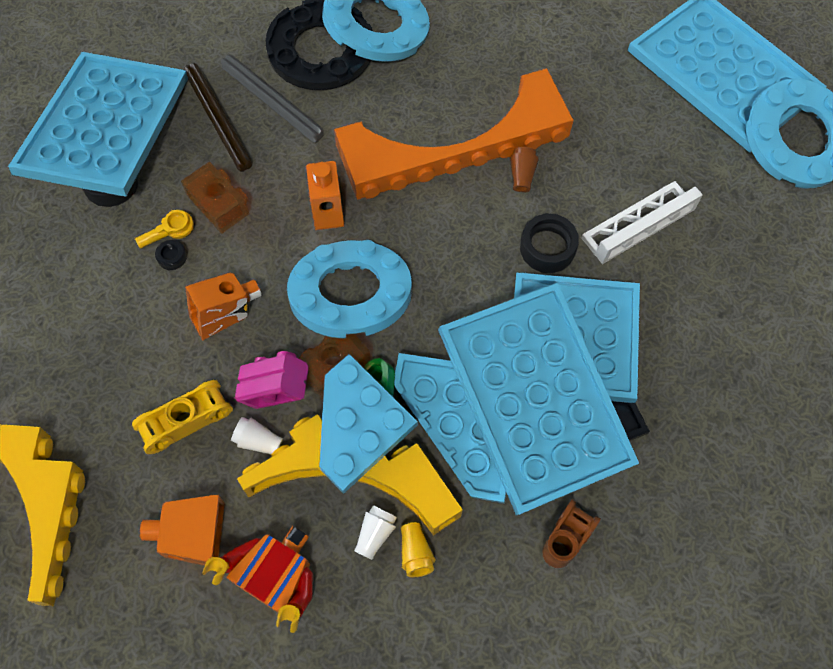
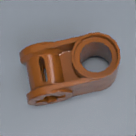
(573, 531)

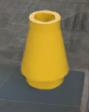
(416, 553)

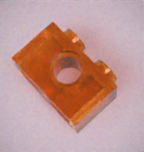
(220, 211)
(332, 348)

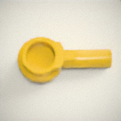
(175, 224)

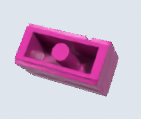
(272, 381)

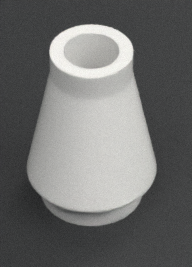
(254, 436)
(374, 531)

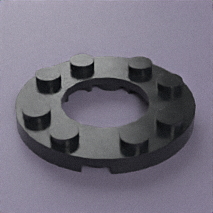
(293, 69)

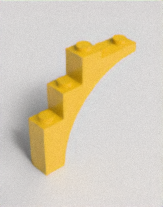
(406, 476)

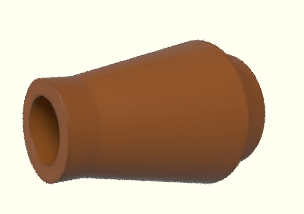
(523, 168)

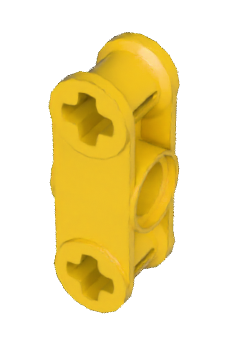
(164, 421)

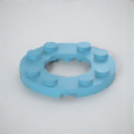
(375, 45)
(767, 143)
(338, 320)

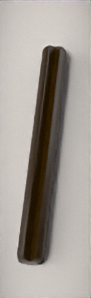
(218, 118)

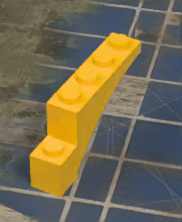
(50, 503)

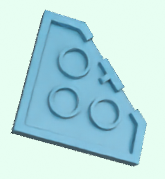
(357, 423)

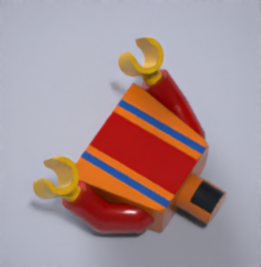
(270, 573)

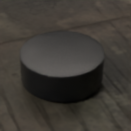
(171, 254)

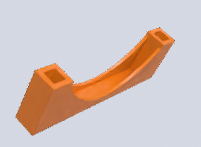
(383, 164)

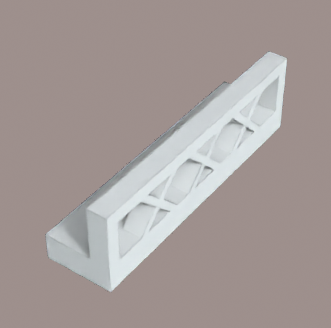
(642, 226)

